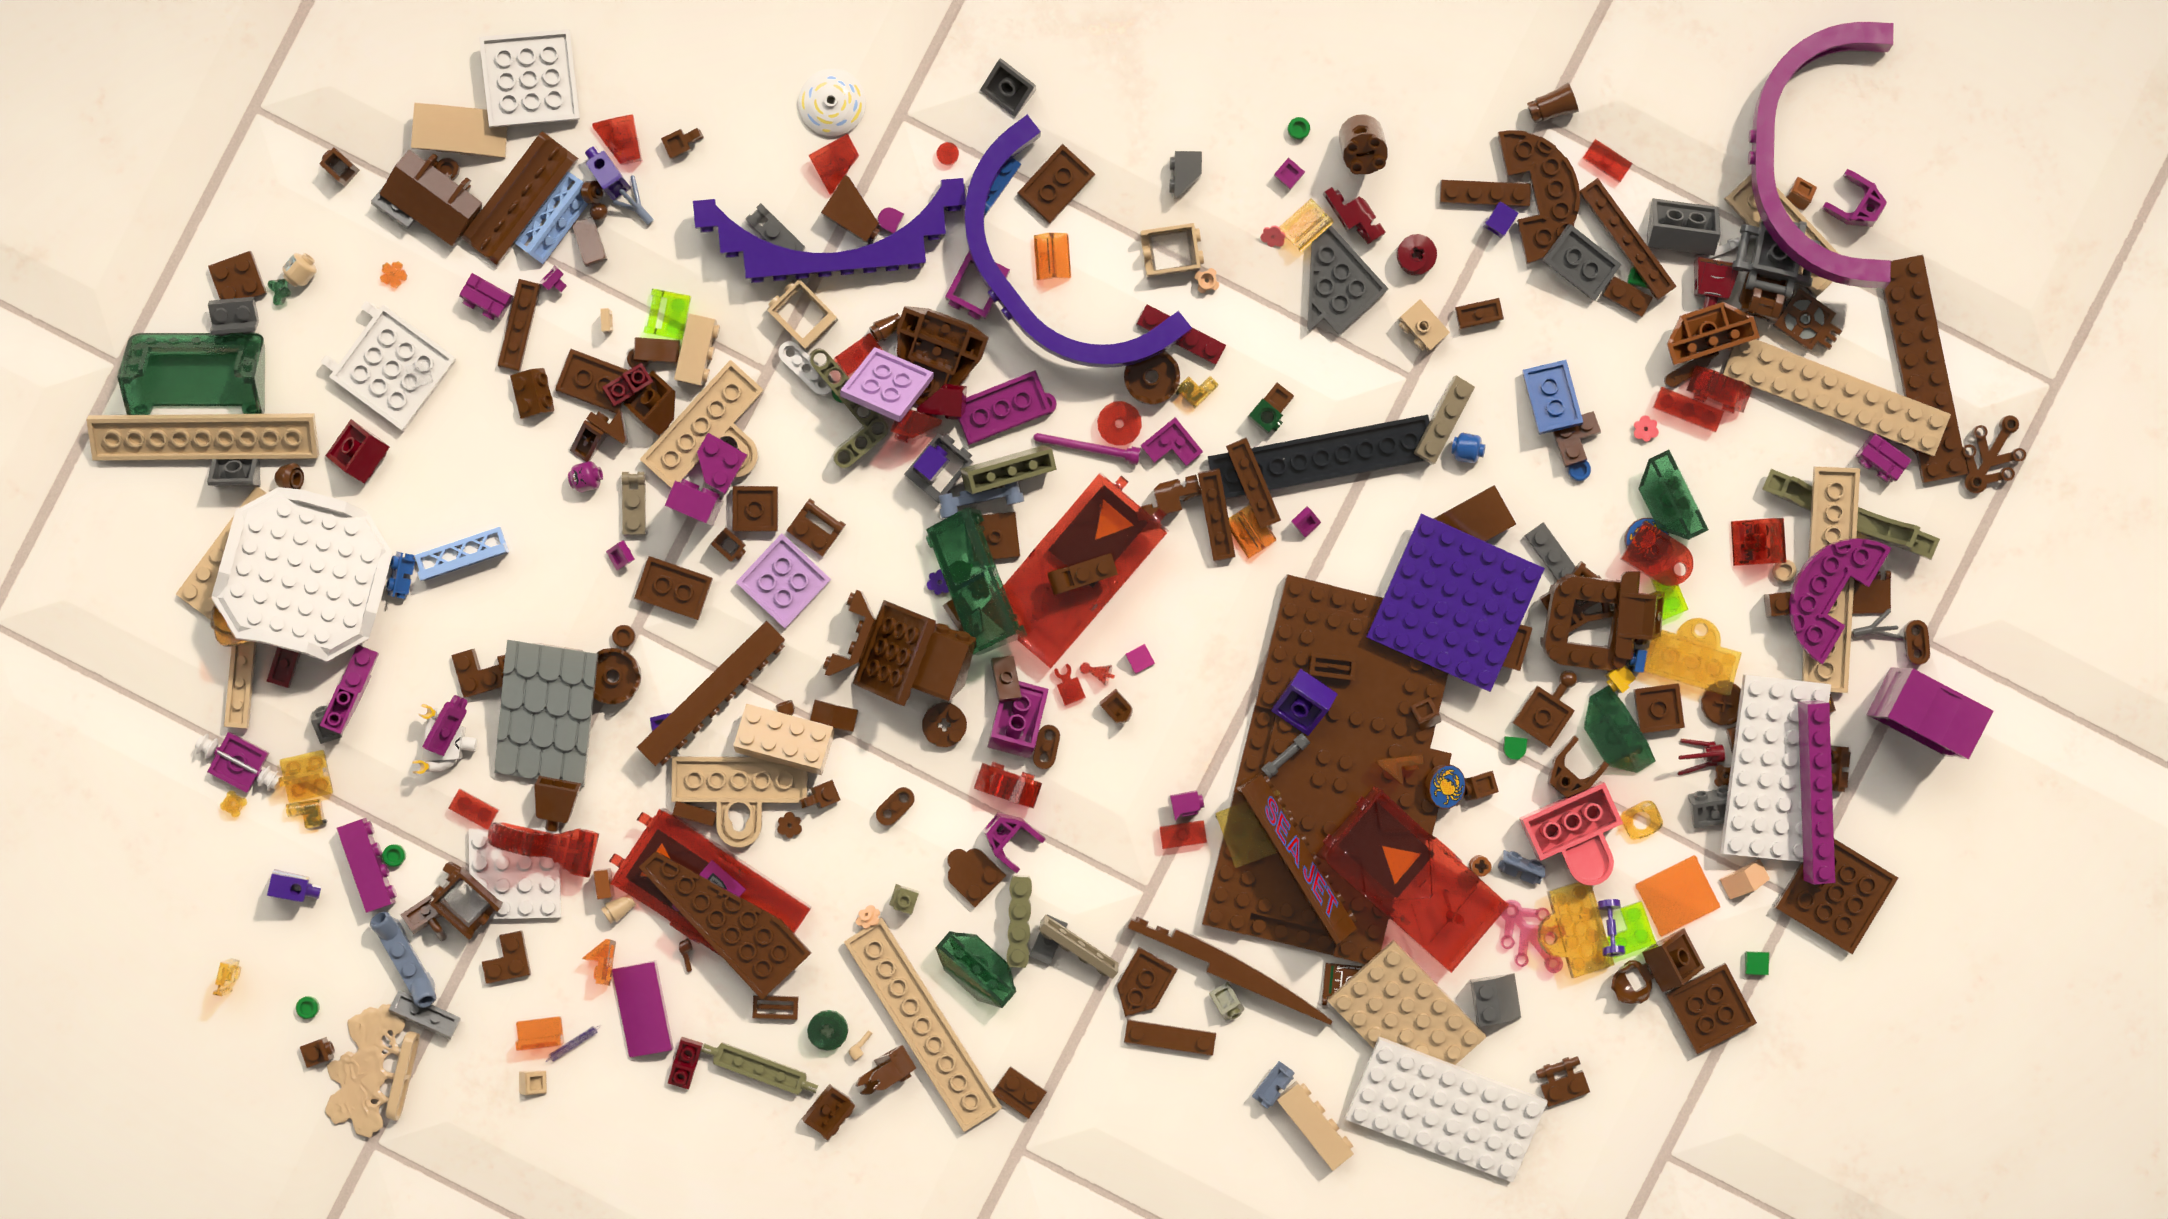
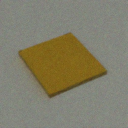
(1243, 834)

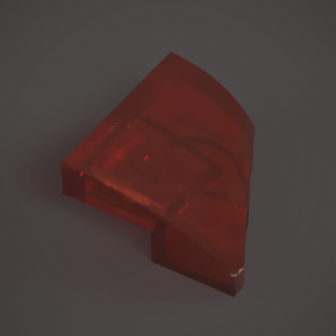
(620, 138)
(834, 161)

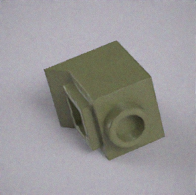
(904, 899)

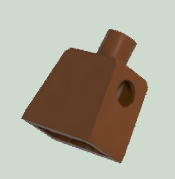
(555, 800)

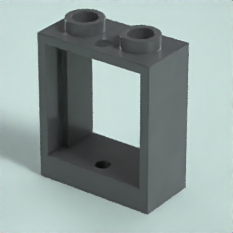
(963, 454)

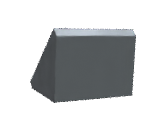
(1008, 87)
(234, 472)

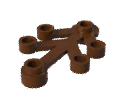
(1989, 457)

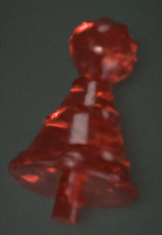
(1102, 673)

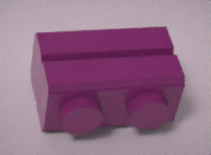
(485, 296)
(1883, 458)

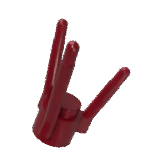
(1713, 754)

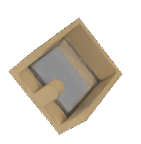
(1171, 249)

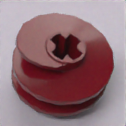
(1412, 265)

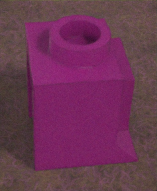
(1186, 803)

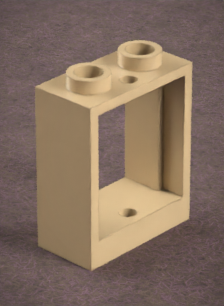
(778, 302)

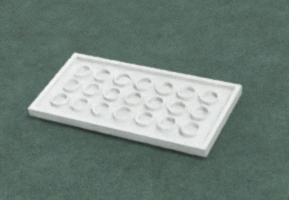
(1764, 778)
(1446, 1109)

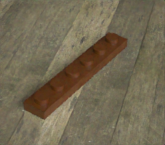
(1627, 239)

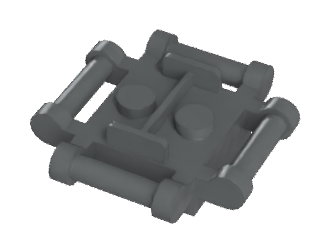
(1769, 262)

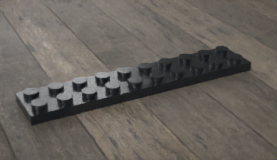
(1329, 455)

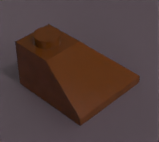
(654, 404)

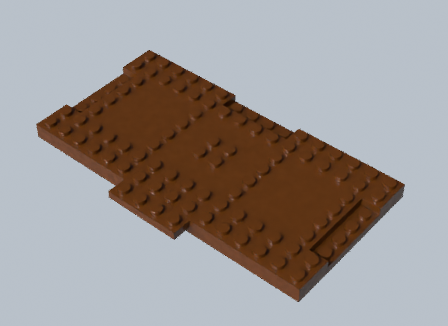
(1338, 766)

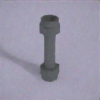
(1300, 742)

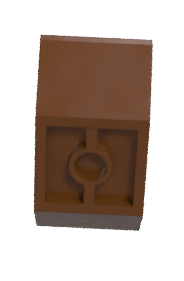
(858, 605)

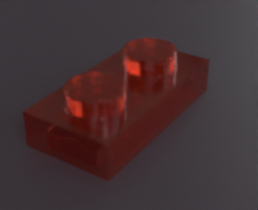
(474, 809)

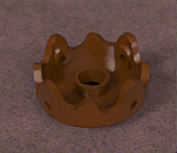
(1156, 392)
(628, 671)

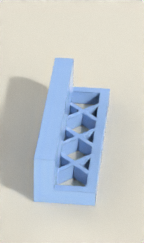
(557, 220)
(461, 562)

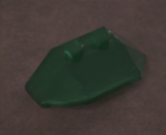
(1671, 498)
(1616, 732)
(976, 968)

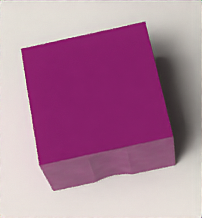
(1930, 712)

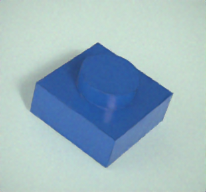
(1638, 660)

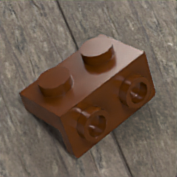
(532, 392)
(829, 1112)

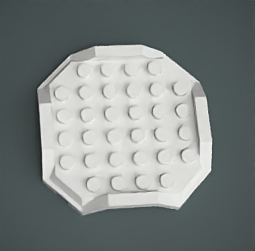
(302, 573)

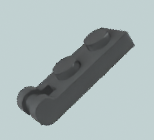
(773, 229)

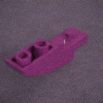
(350, 690)

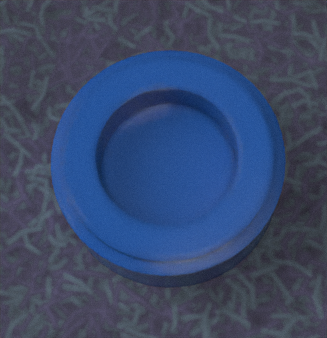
(1579, 471)

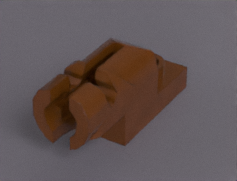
(1171, 493)

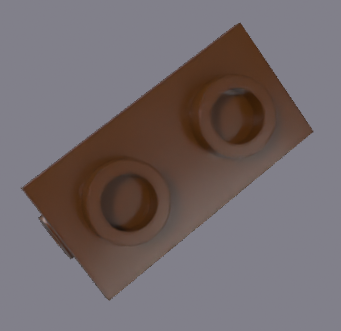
(1839, 758)

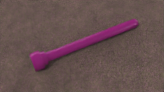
(1130, 455)

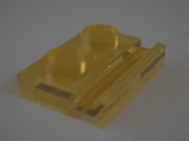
(1306, 224)
(227, 973)

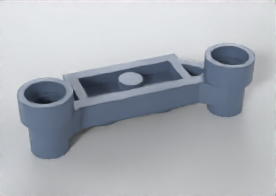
(949, 503)

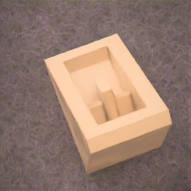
(1745, 879)

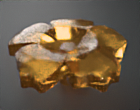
(393, 274)

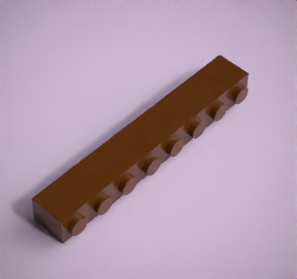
(711, 693)

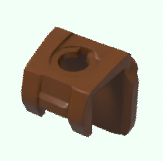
(1762, 303)

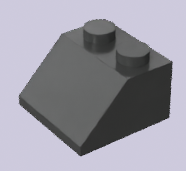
(1495, 999)

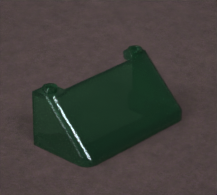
(193, 371)

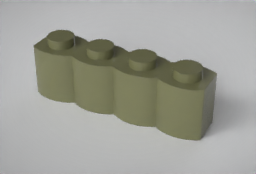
(1019, 927)

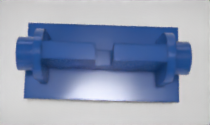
(400, 566)

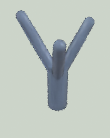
(635, 206)

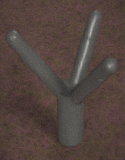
(1873, 629)

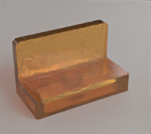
(1052, 256)
(1248, 533)
(539, 1033)

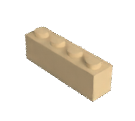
(1314, 1125)

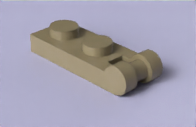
(634, 504)

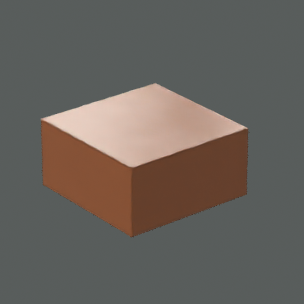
(602, 883)

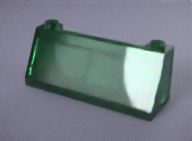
(974, 580)

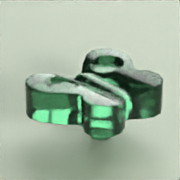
(280, 289)

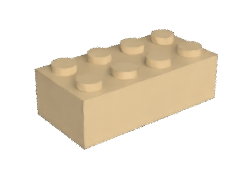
(784, 739)

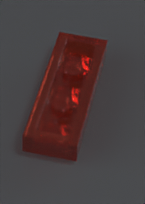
(1688, 409)

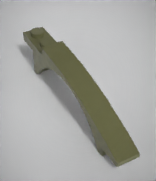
(1868, 523)

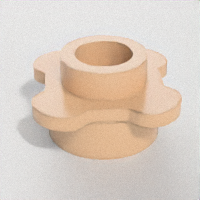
(1203, 286)

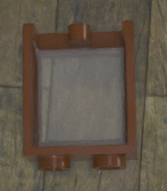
(464, 902)

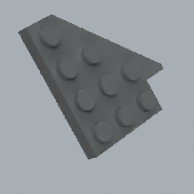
(1339, 282)

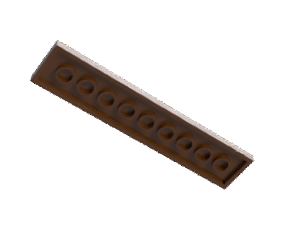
(1923, 360)

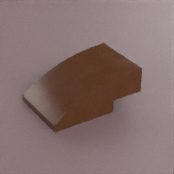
(1480, 515)

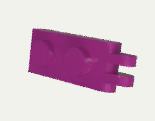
(446, 726)

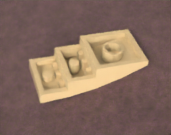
(456, 131)

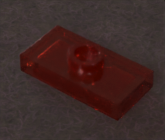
(1607, 160)
(1183, 834)

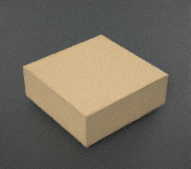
(606, 320)

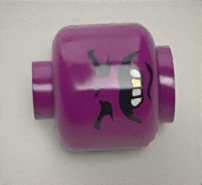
(585, 476)

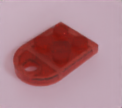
(1657, 554)

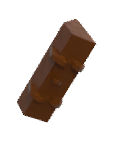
(431, 197)

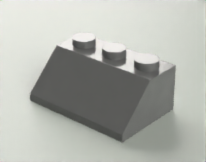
(1683, 227)

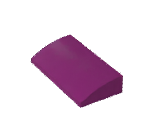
(642, 1008)

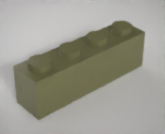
(1008, 469)

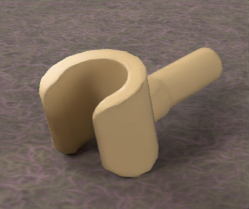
(855, 1051)

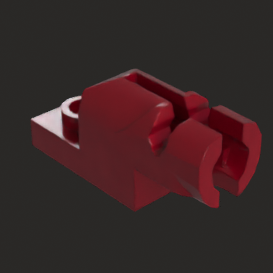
(1354, 214)

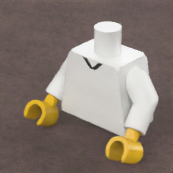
(436, 762)

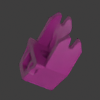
(1873, 200)
(999, 839)

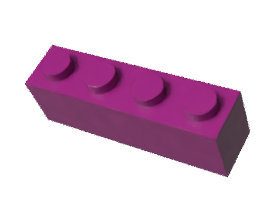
(366, 864)

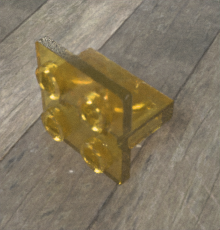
(305, 776)

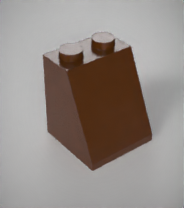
(946, 662)

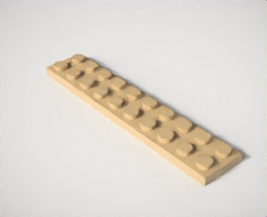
(1838, 395)
(203, 436)
(1834, 519)
(923, 1025)

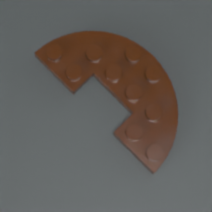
(1553, 187)

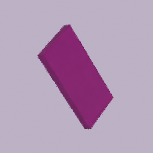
(1004, 407)

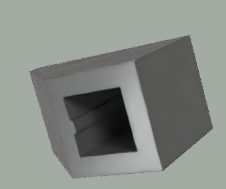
(1187, 170)

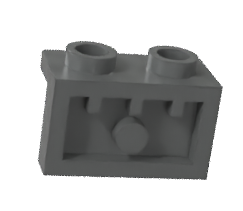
(233, 316)
(1708, 807)

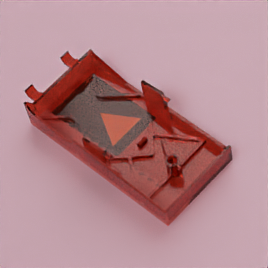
(1412, 879)

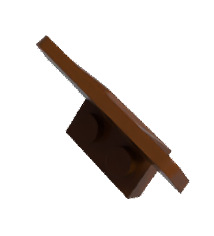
(1637, 615)

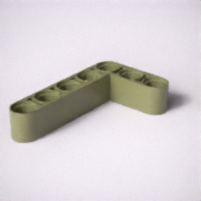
(867, 421)

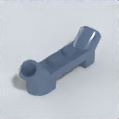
(404, 958)

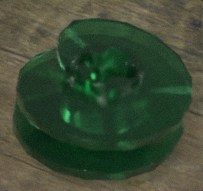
(833, 1020)

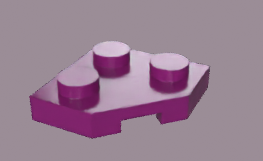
(719, 462)

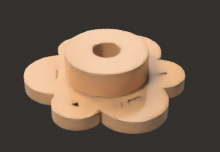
(868, 917)

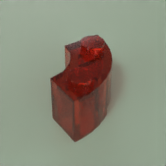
(1719, 389)
(1008, 785)

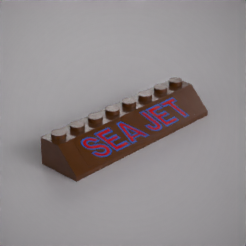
(1297, 858)

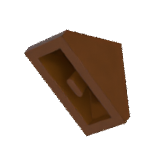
(588, 441)
(834, 715)

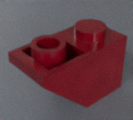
(947, 401)

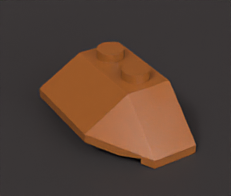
(1710, 331)

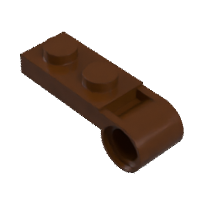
(1082, 573)

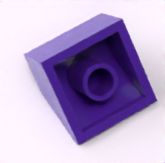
(1304, 702)

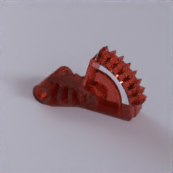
(571, 849)

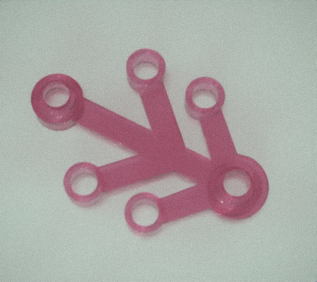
(1527, 933)

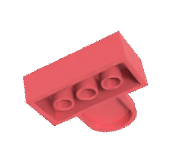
(1576, 830)

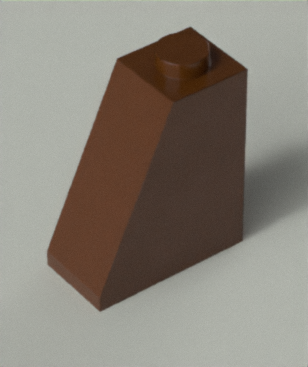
(851, 212)

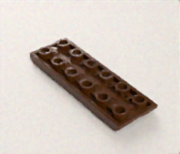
(519, 198)

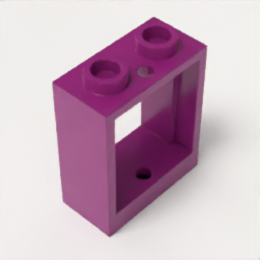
(957, 302)

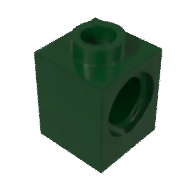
(1263, 406)

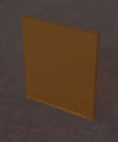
(1677, 895)

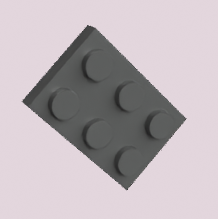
(1581, 262)

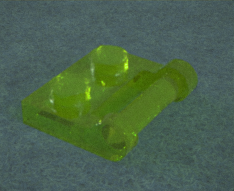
(674, 316)

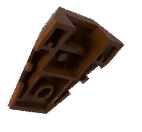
(939, 345)

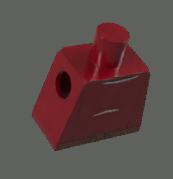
(1713, 280)

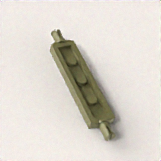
(759, 1068)

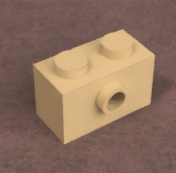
(1423, 326)

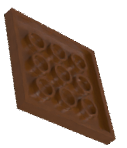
(894, 652)
(1842, 908)

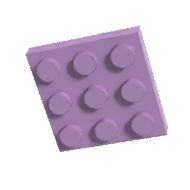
(886, 384)
(783, 580)

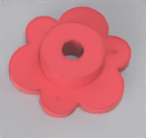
(1273, 236)
(1651, 432)

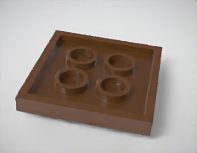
(1711, 1008)

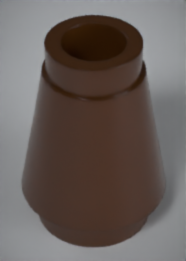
(884, 327)

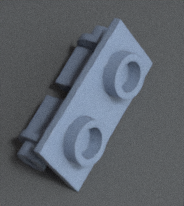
(1532, 870)
(1268, 1090)

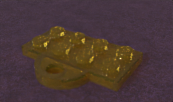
(1694, 658)
(1576, 929)

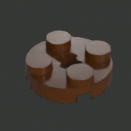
(935, 715)

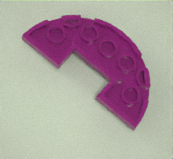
(1820, 585)

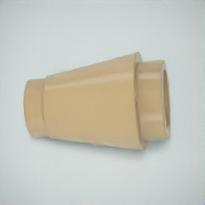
(618, 908)

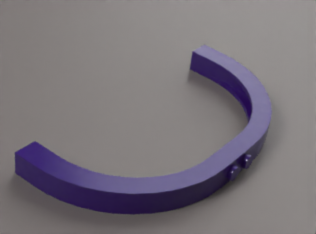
(1092, 355)

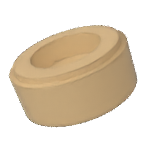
(1784, 571)

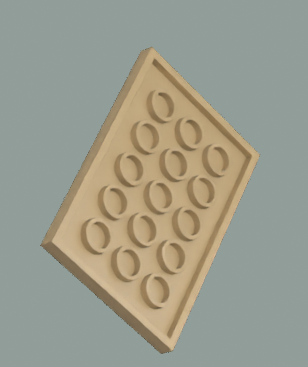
(1404, 1005)

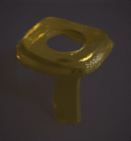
(1651, 809)

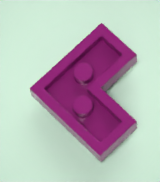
(1172, 437)

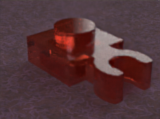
(1070, 688)

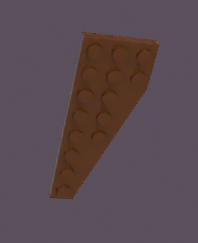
(744, 935)

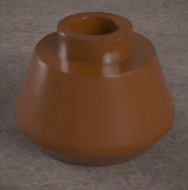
(289, 476)

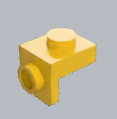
(1620, 679)

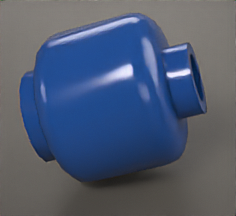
(1468, 448)

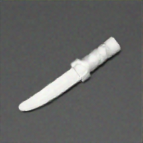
(1731, 244)

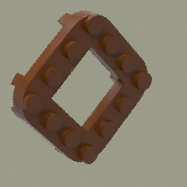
(1559, 619)

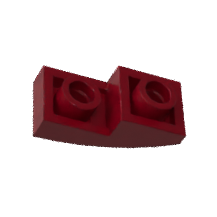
(627, 385)
(685, 1063)

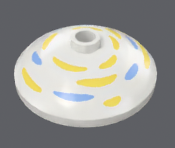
(833, 118)

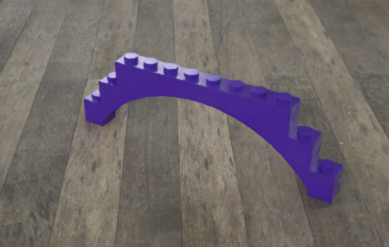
(769, 260)

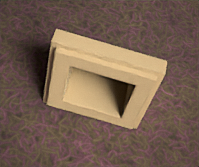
(532, 1082)

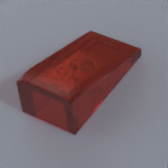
(853, 356)

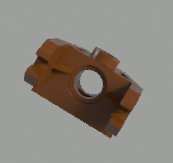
(1559, 771)
(890, 1068)

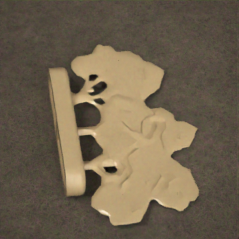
(364, 1073)

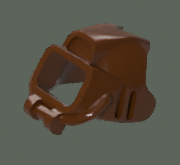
(1623, 988)

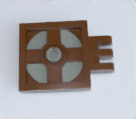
(1807, 321)

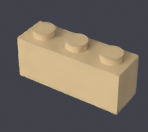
(696, 350)

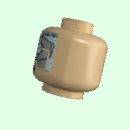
(299, 269)

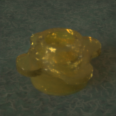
(227, 803)

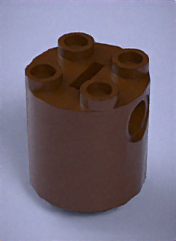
(1363, 144)

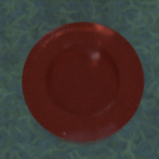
(947, 153)

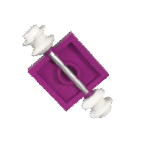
(238, 762)

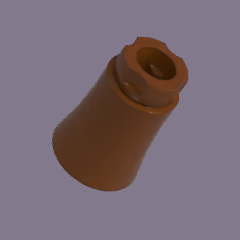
(1553, 104)

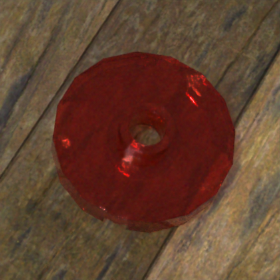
(1119, 411)

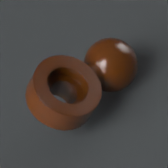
(592, 194)

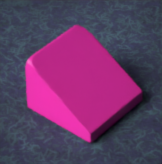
(1140, 658)

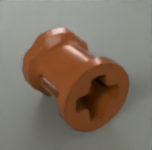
(1476, 860)

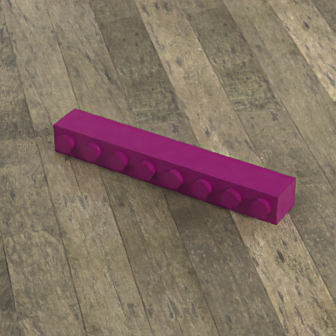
(1816, 792)

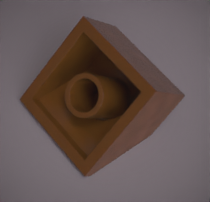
(1673, 960)

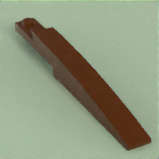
(1228, 967)

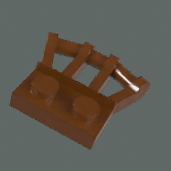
(1578, 617)

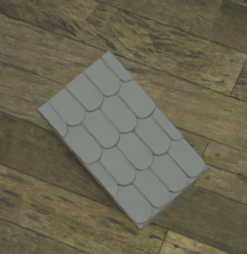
(545, 711)

